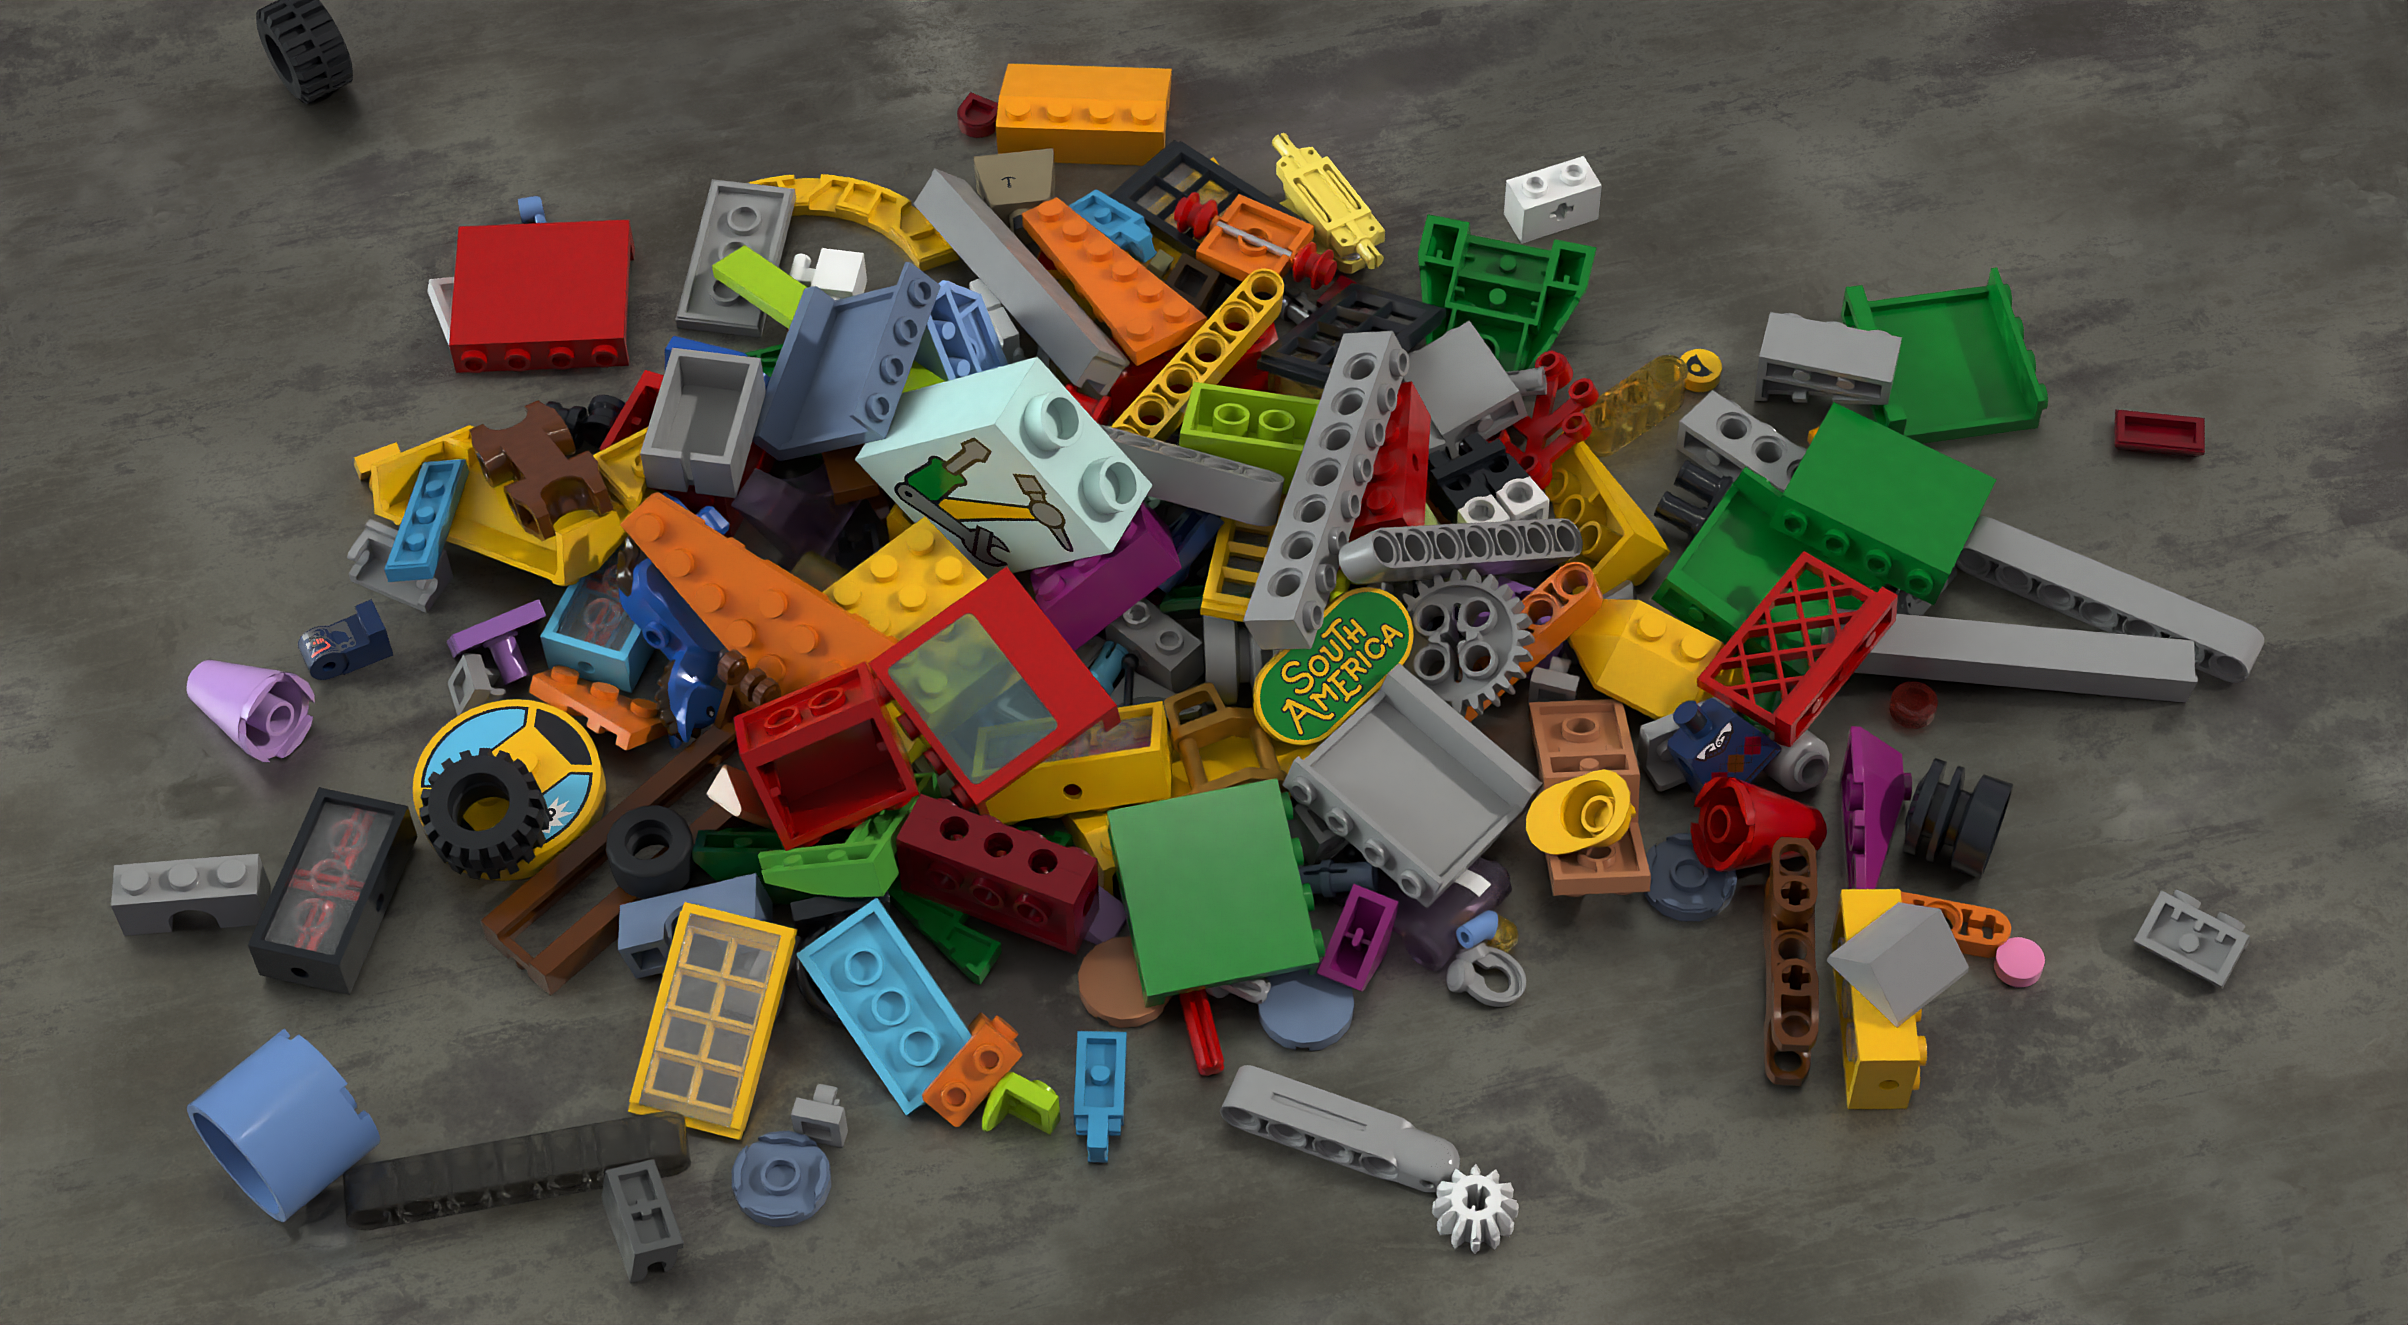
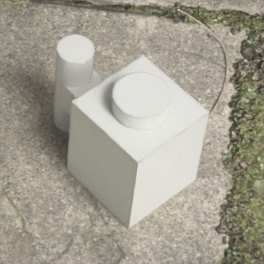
(836, 273)

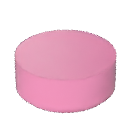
(2019, 962)

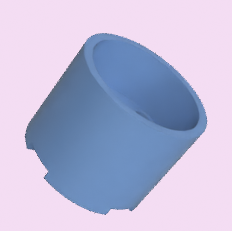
(283, 1125)

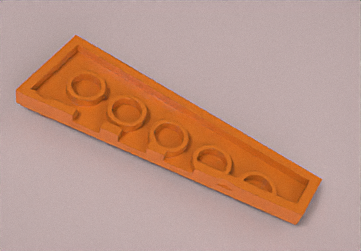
(1132, 301)

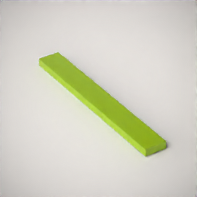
(779, 297)

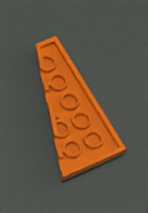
(751, 601)

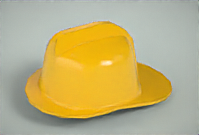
(1580, 813)

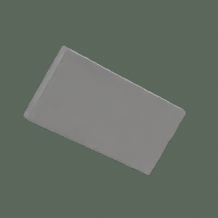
(732, 218)

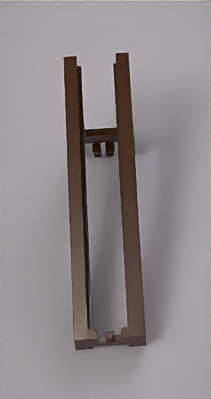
(601, 924)

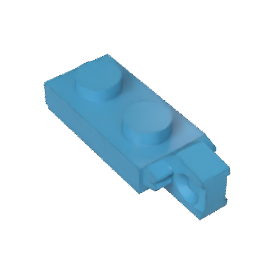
(1117, 223)
(1100, 1089)

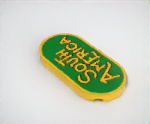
(1314, 690)

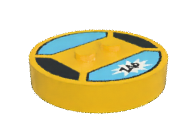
(551, 748)

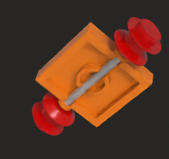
(1252, 239)

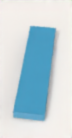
(427, 520)

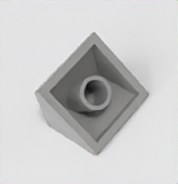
(1902, 960)

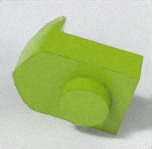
(1026, 1100)

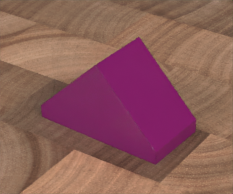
(1359, 938)

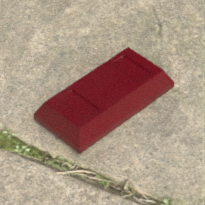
(2159, 433)

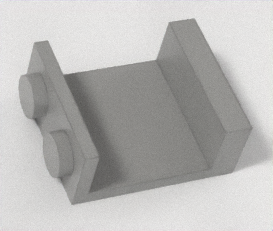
(1464, 387)

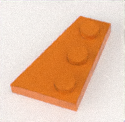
(630, 719)

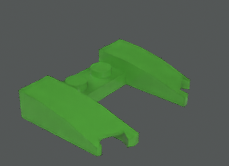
(851, 869)

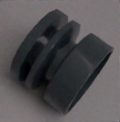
(1957, 817)

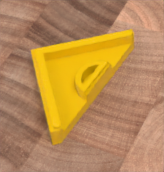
(623, 469)

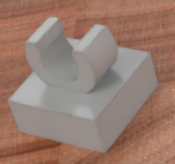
(1553, 683)
(473, 684)
(821, 1118)

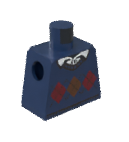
(1717, 744)

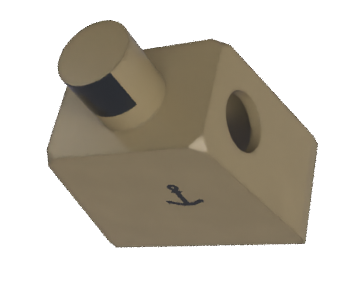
(1015, 184)

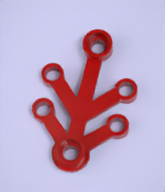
(1537, 458)

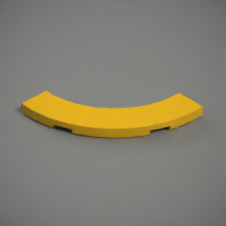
(872, 207)

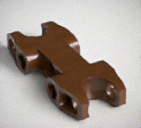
(544, 479)
(1790, 961)

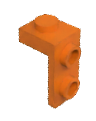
(974, 1069)

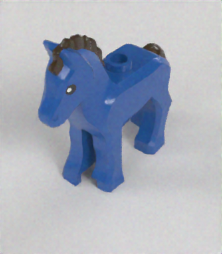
(675, 628)

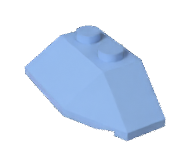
(959, 335)

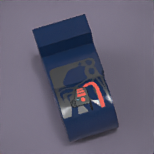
(346, 644)

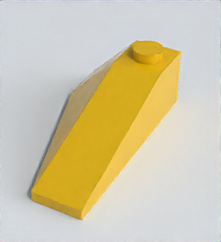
(1614, 531)

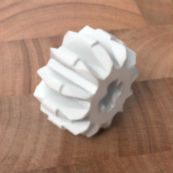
(1471, 1225)

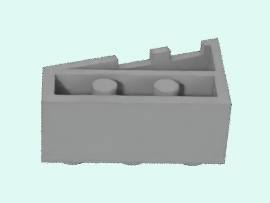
(1826, 360)

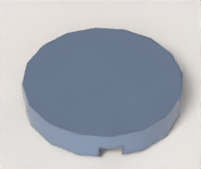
(1683, 885)
(1306, 1010)
(781, 1179)

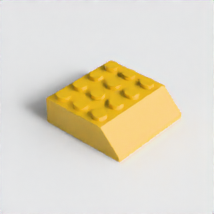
(906, 588)

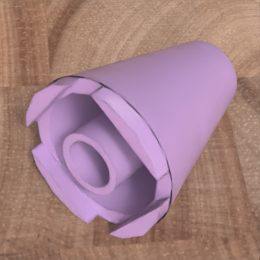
(254, 706)

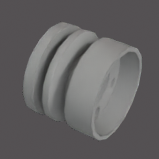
(1231, 657)

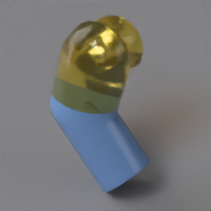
(1491, 927)

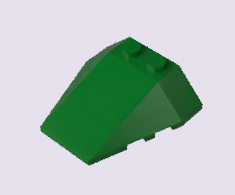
(1507, 290)

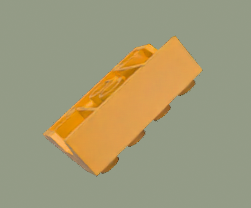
(1084, 112)

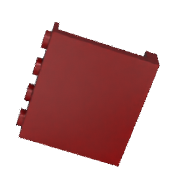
(541, 296)

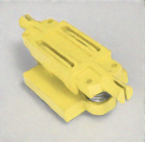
(1330, 203)

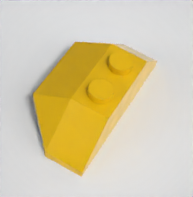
(1646, 657)

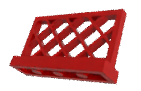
(1826, 674)

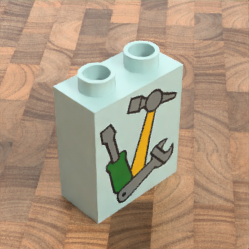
(1007, 469)

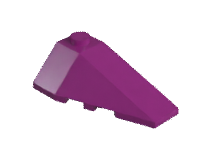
(1871, 805)

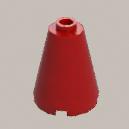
(1744, 822)

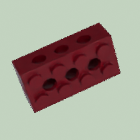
(994, 886)

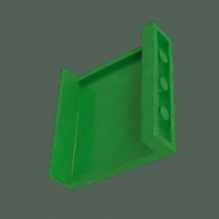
(1957, 363)
(1882, 503)
(1738, 563)
(1213, 889)

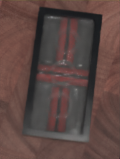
(333, 891)

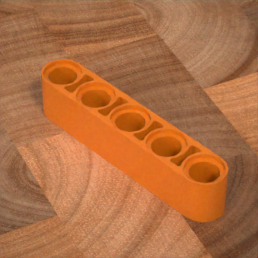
(1567, 614)

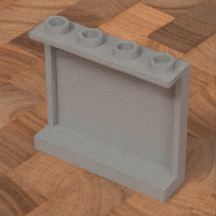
(1413, 786)

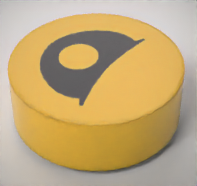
(1703, 370)

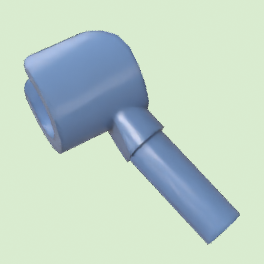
(531, 210)

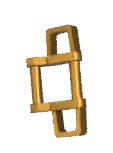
(1213, 728)

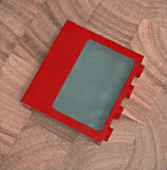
(990, 690)

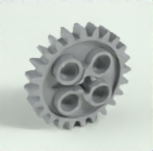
(1499, 637)

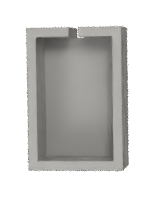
(703, 422)

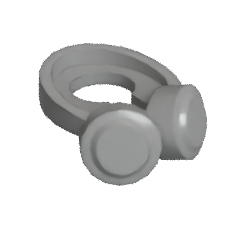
(1463, 977)

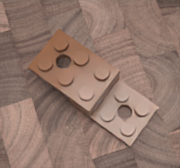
(1569, 743)

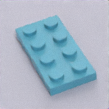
(887, 1001)

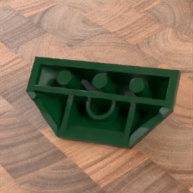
(736, 851)

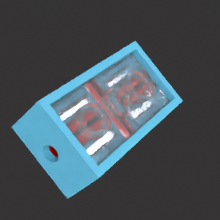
(595, 632)

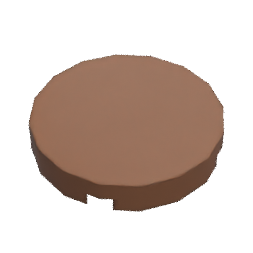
(1112, 985)

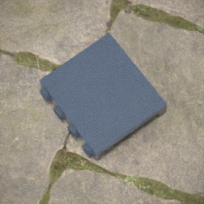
(844, 367)

